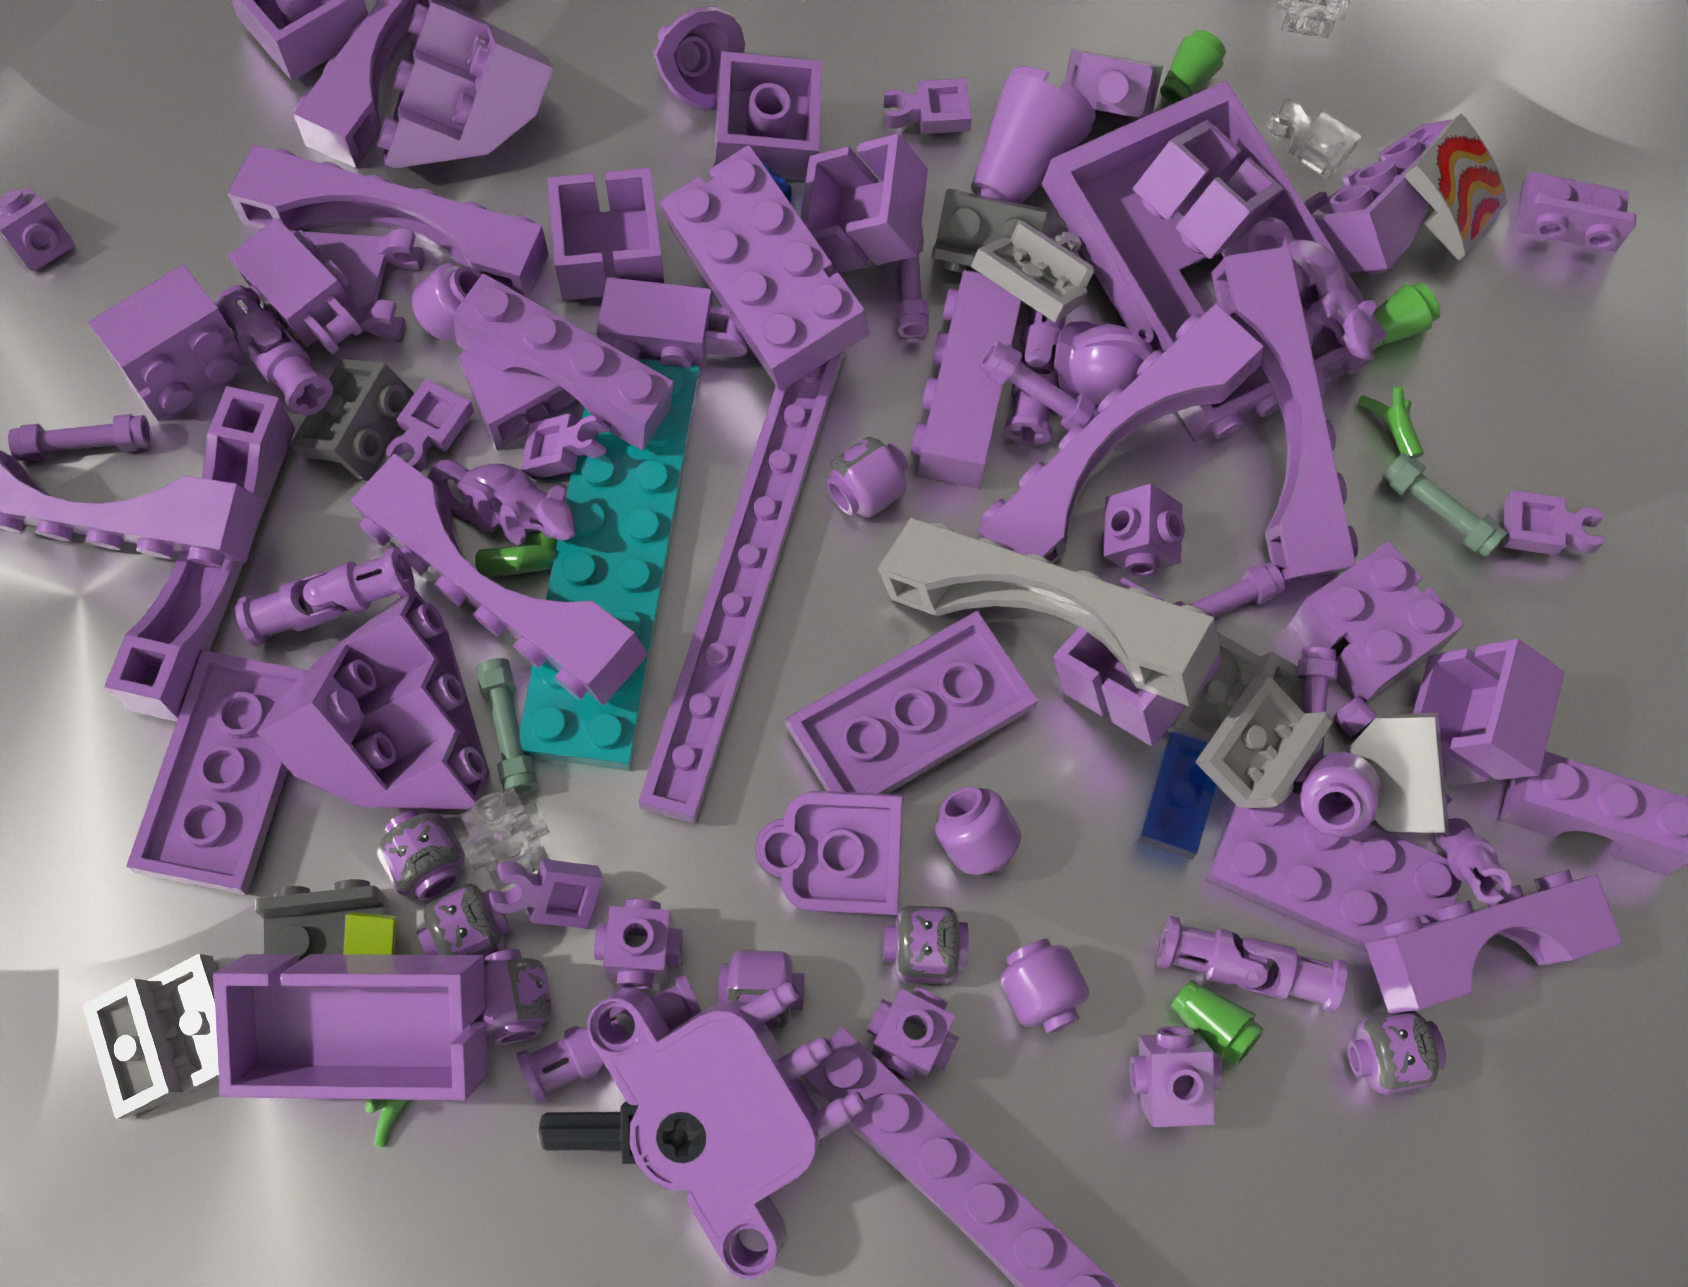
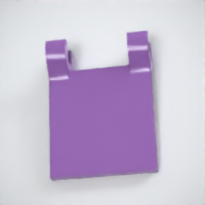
(363, 264)

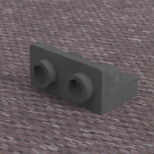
(975, 221)
(357, 417)
(315, 921)

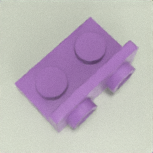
(1574, 212)

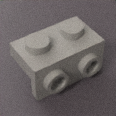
(1262, 745)

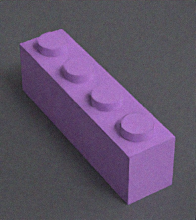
(963, 398)

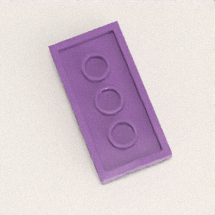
(912, 711)
(216, 778)
(1327, 881)

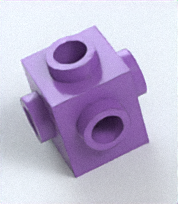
(1143, 530)
(640, 965)
(906, 1056)
(1176, 1077)

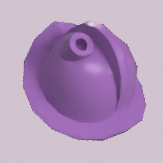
(691, 53)
(1099, 358)

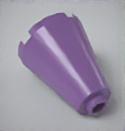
(1027, 131)

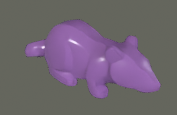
(1324, 288)
(505, 498)

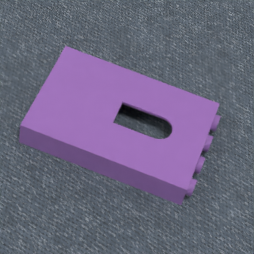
(1143, 255)

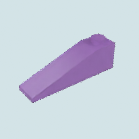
(1377, 208)

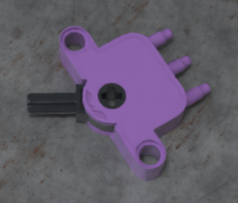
(732, 1088)

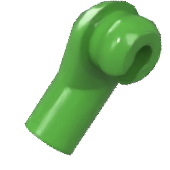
(517, 559)

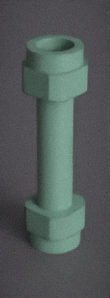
(1406, 475)
(497, 684)

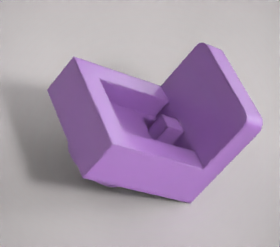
(32, 228)

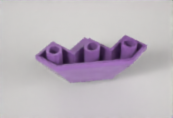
(460, 88)
(384, 717)

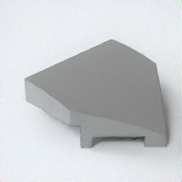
(1038, 269)
(1410, 769)

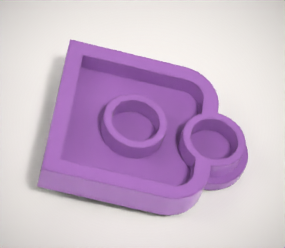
(837, 851)

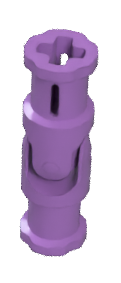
(274, 351)
(1030, 417)
(324, 596)
(1243, 962)
(673, 1004)

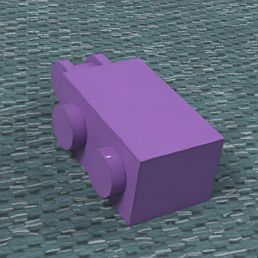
(297, 285)
(666, 323)

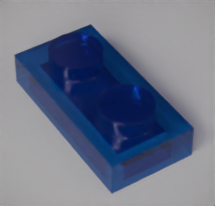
(1178, 799)

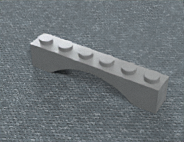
(1157, 642)

